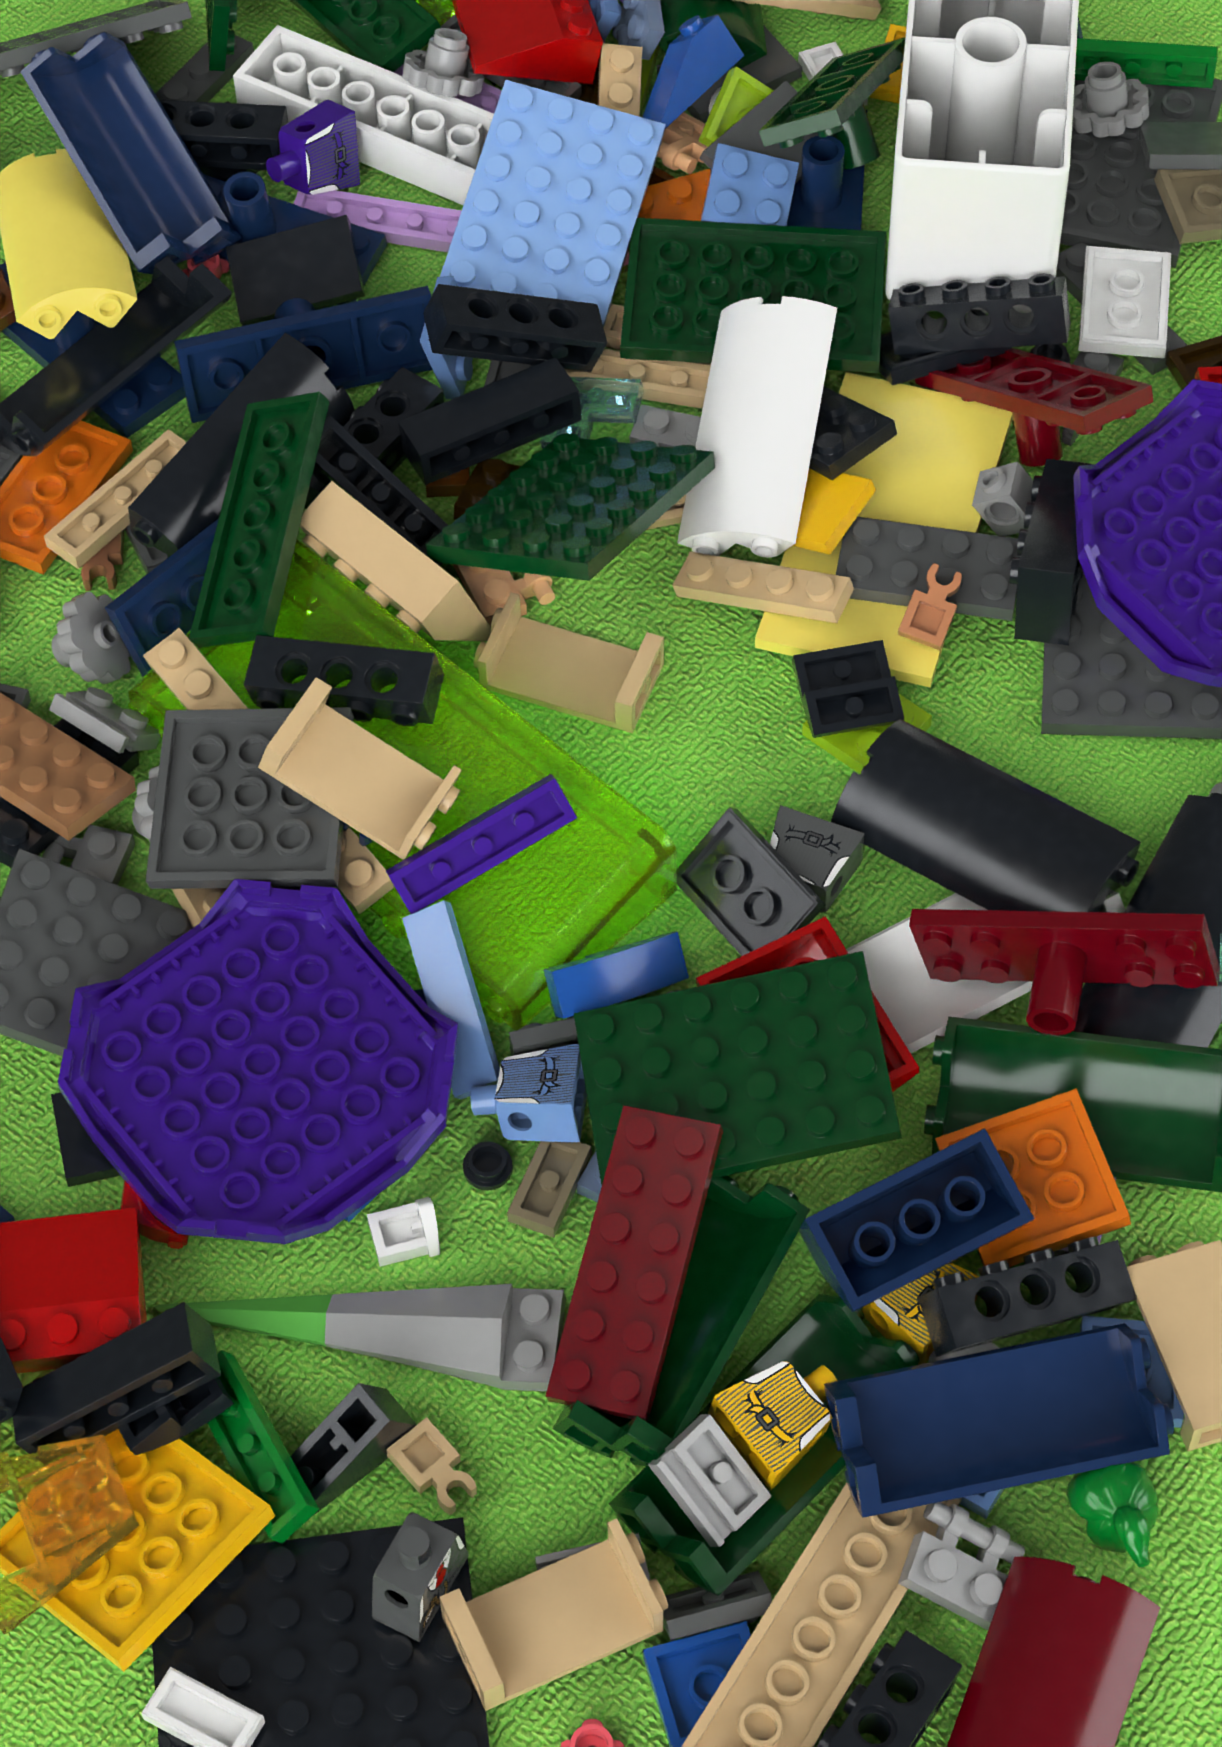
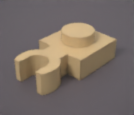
(428, 1460)

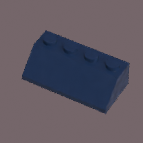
(915, 1221)

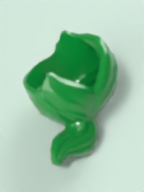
(1117, 1507)

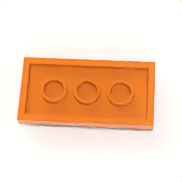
(51, 486)

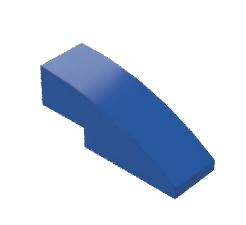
(616, 975)

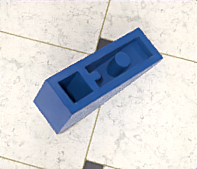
(691, 67)

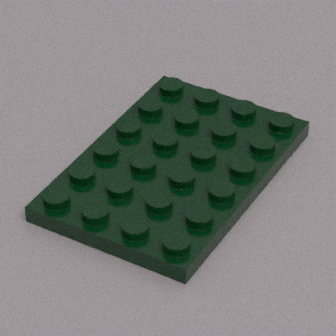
(694, 269)
(572, 507)
(771, 1056)

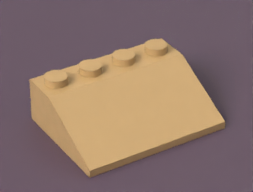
(390, 568)

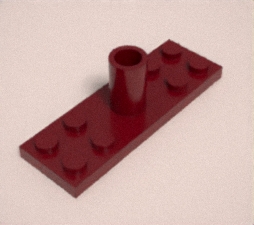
(1043, 397)
(1064, 952)

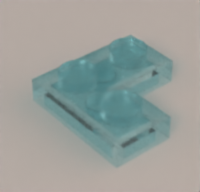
(603, 401)

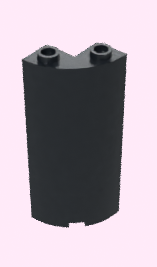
(108, 357)
(194, 482)
(981, 828)
(1180, 880)

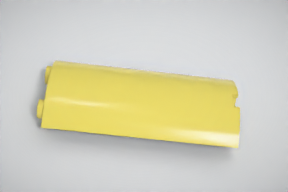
(60, 247)

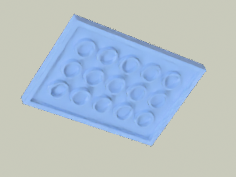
(553, 198)

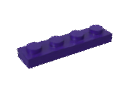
(481, 844)

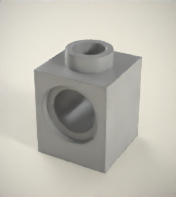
(1003, 497)

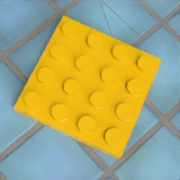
(187, 1533)

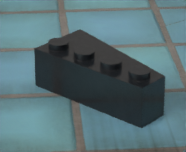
(1049, 562)

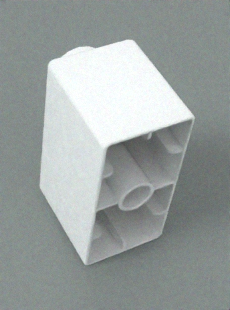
(982, 141)

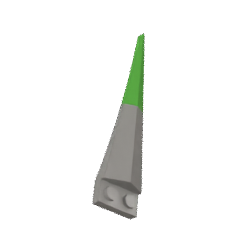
(467, 1332)

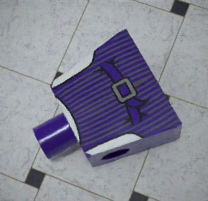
(318, 150)

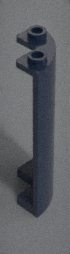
(129, 153)
(997, 1419)

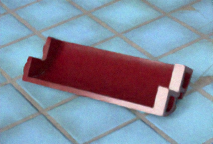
(1056, 1661)

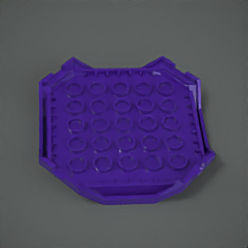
(1155, 535)
(260, 1069)

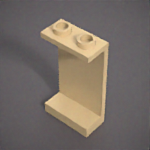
(568, 669)
(357, 775)
(1184, 1317)
(555, 1618)

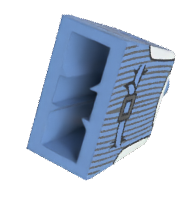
(537, 1096)

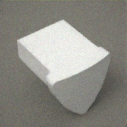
(405, 1232)

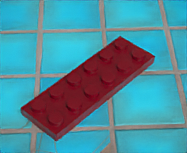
(635, 1263)

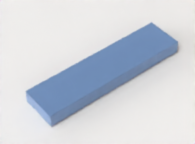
(452, 992)

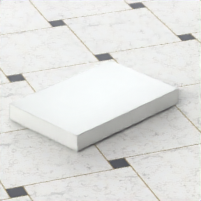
(1125, 302)

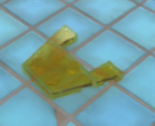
(72, 1516)

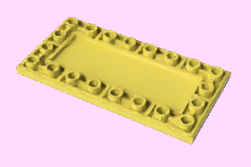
(920, 479)

